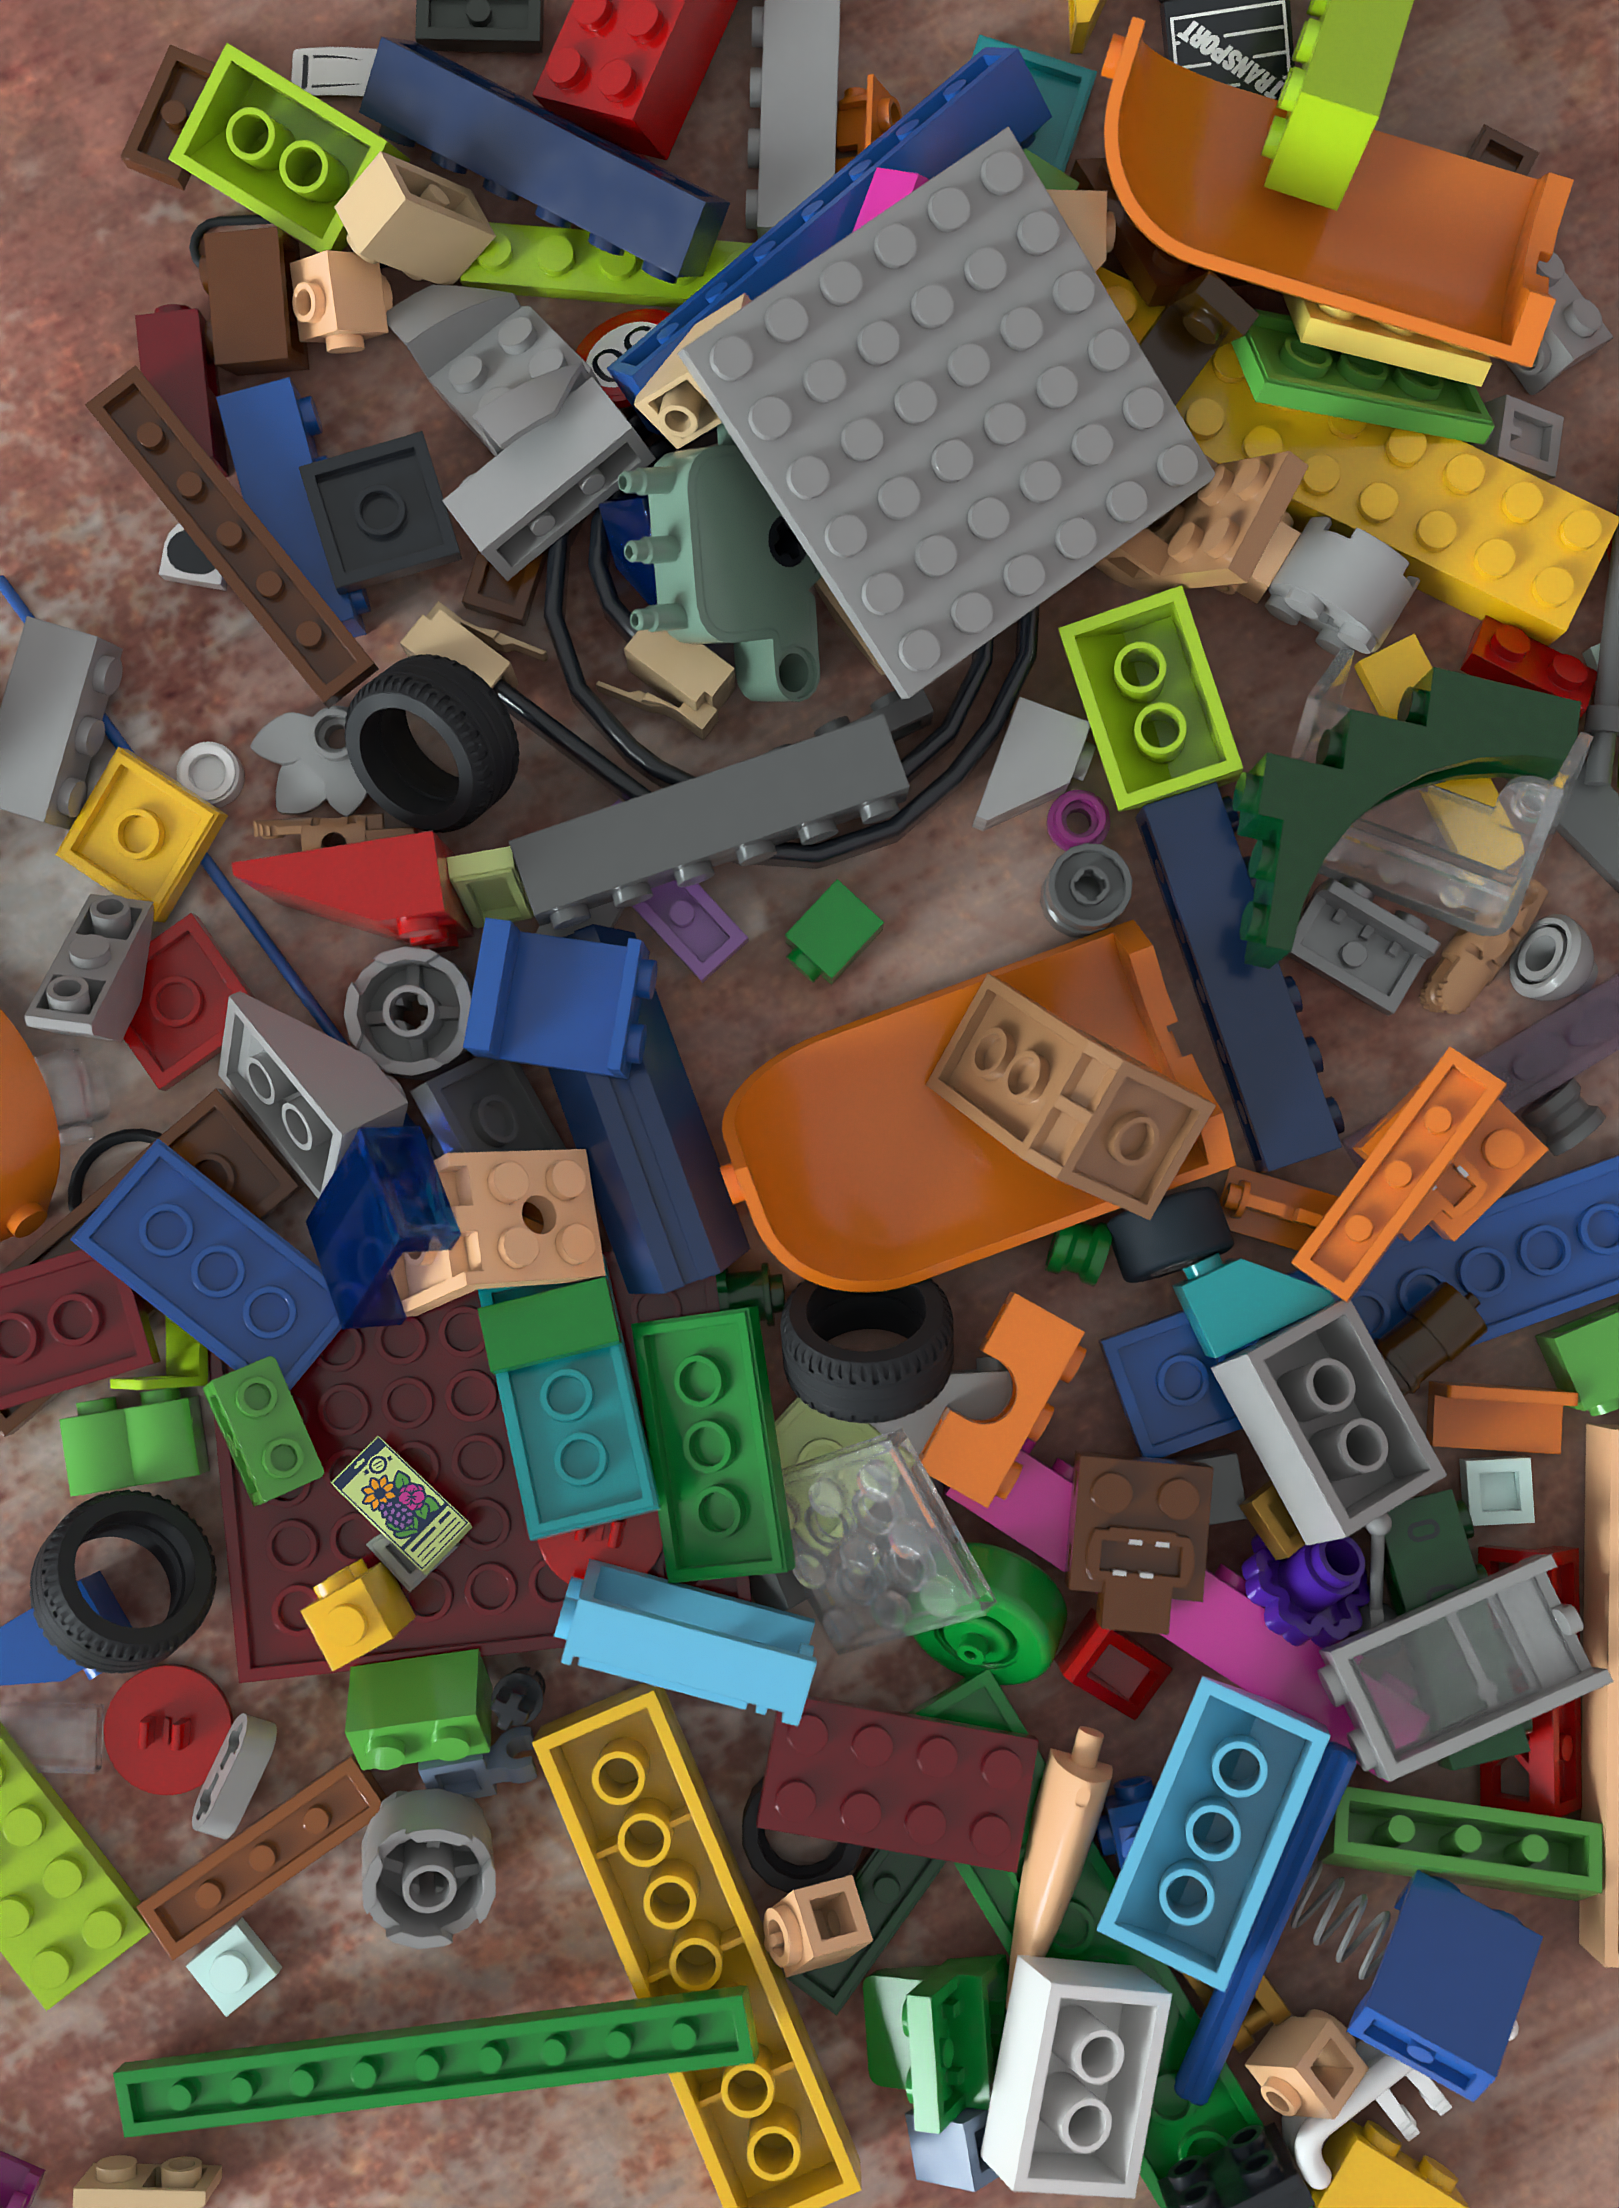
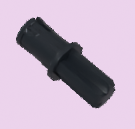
(518, 1698)

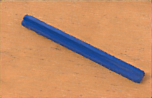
(1228, 2008)

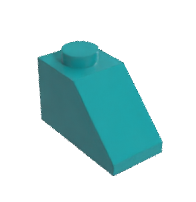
(1242, 1301)

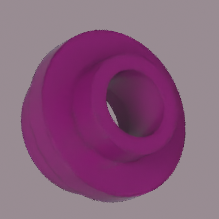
(1081, 802)

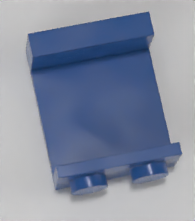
(559, 1001)
(1448, 1986)

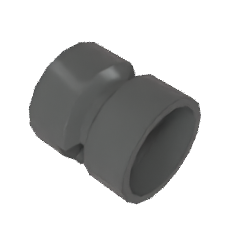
(1086, 890)

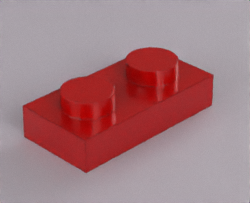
(1513, 658)

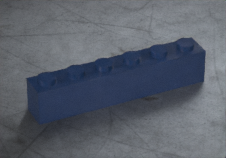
(543, 159)
(1244, 1006)

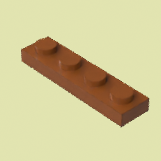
(262, 1857)

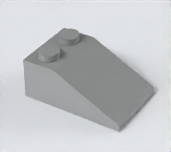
(304, 1087)

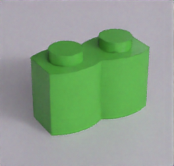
(133, 1444)

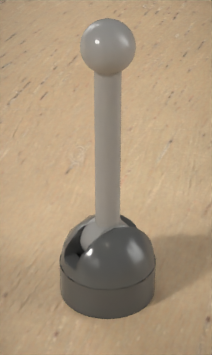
(1376, 1611)

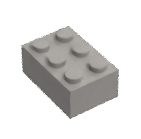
(1329, 1423)

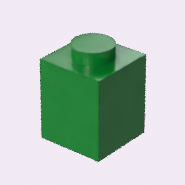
(832, 934)

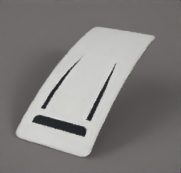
(333, 70)

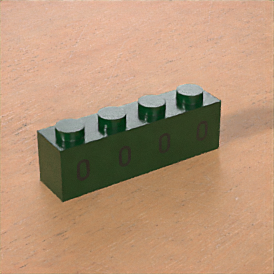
(1426, 1560)

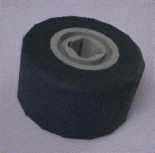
(1179, 1233)

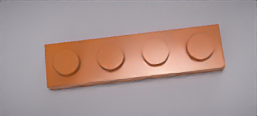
(1399, 1174)

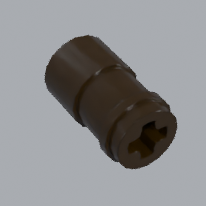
(1430, 1335)

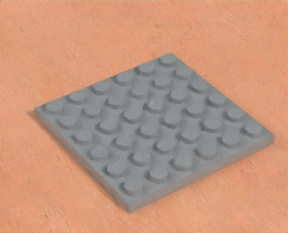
(950, 413)

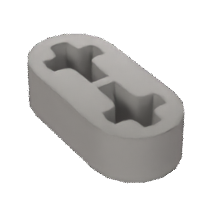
(234, 1776)

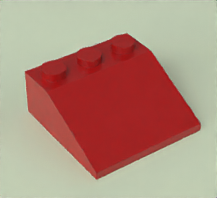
(377, 886)

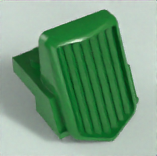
(937, 2034)

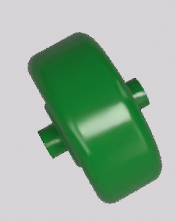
(1019, 1632)

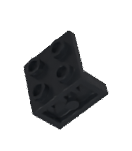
(1246, 2173)

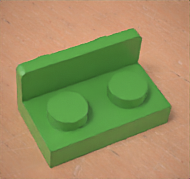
(263, 1430)

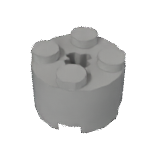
(1341, 587)
(387, 989)
(427, 1867)

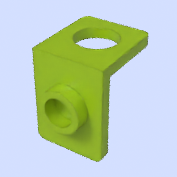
(184, 1364)

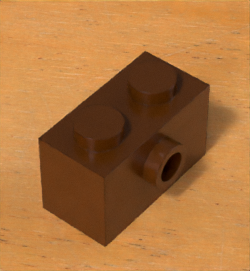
(252, 301)

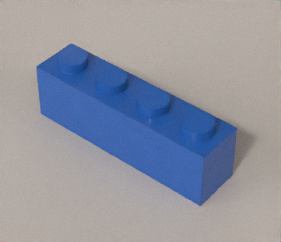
(269, 440)

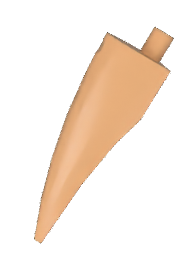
(1058, 1842)

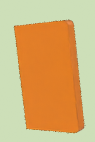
(1496, 1416)

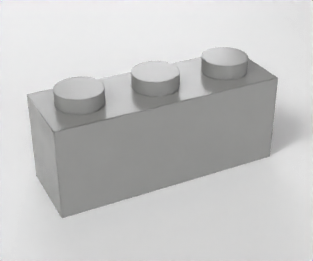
(548, 480)
(54, 719)

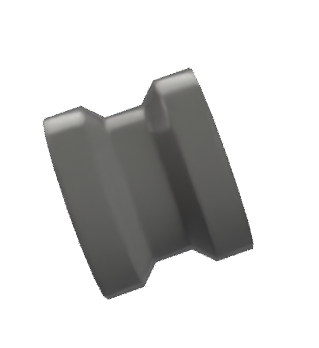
(1563, 1117)

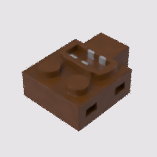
(1138, 1536)

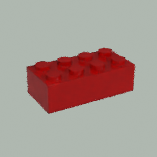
(632, 67)

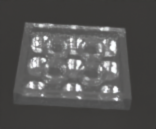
(879, 1545)

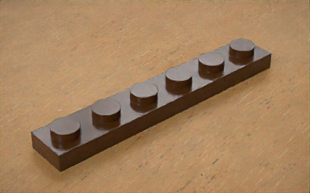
(232, 537)

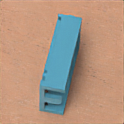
(688, 1640)

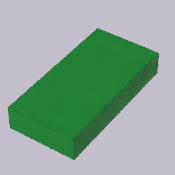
(549, 1325)

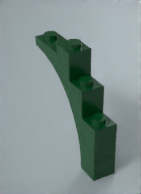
(1443, 732)

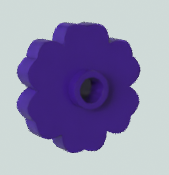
(1310, 1593)

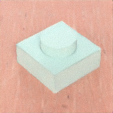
(1498, 1489)
(234, 1967)

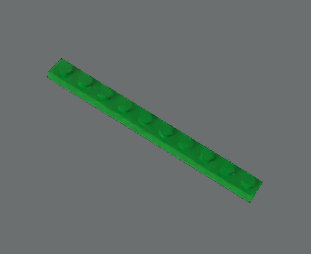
(438, 2061)

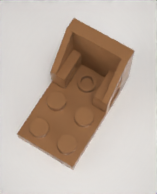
(1214, 532)
(1068, 1100)

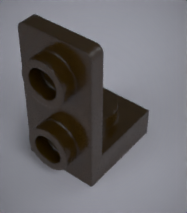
(1192, 328)

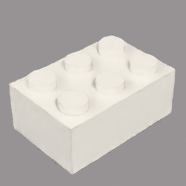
(1075, 2077)

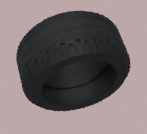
(467, 718)
(867, 1383)
(160, 1529)

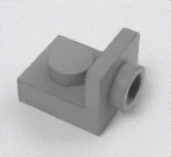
(1524, 436)

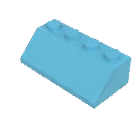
(1214, 1831)

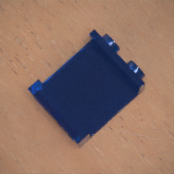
(373, 1210)

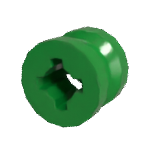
(1080, 1250)

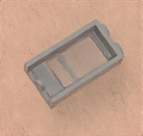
(1459, 1669)

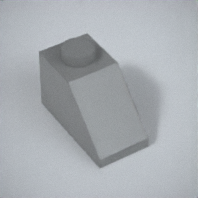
(1034, 762)

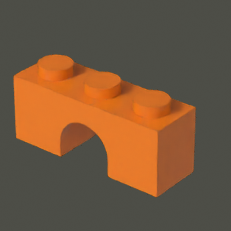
(981, 1453)

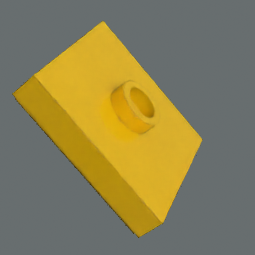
(141, 833)

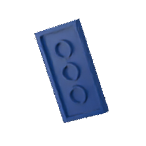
(211, 1266)

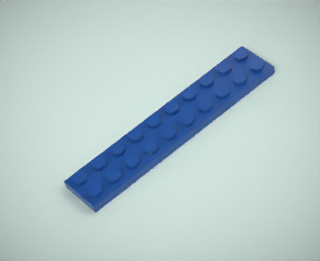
(1522, 1260)

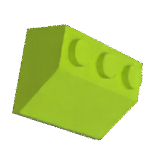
(276, 149)
(1151, 700)

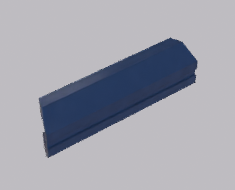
(652, 1159)

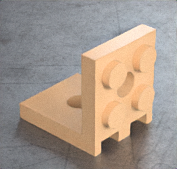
(494, 1242)

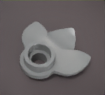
(310, 767)

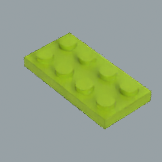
(59, 1894)

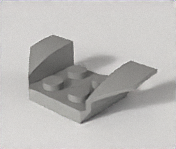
(489, 359)

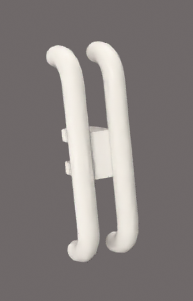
(1307, 2134)

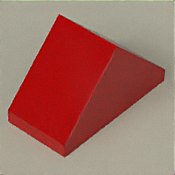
(1111, 1666)

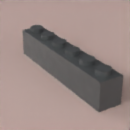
(710, 822)

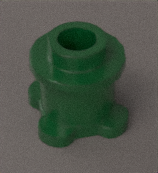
(752, 1289)

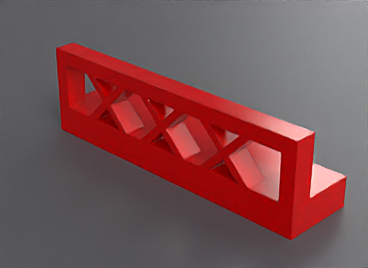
(1556, 1734)

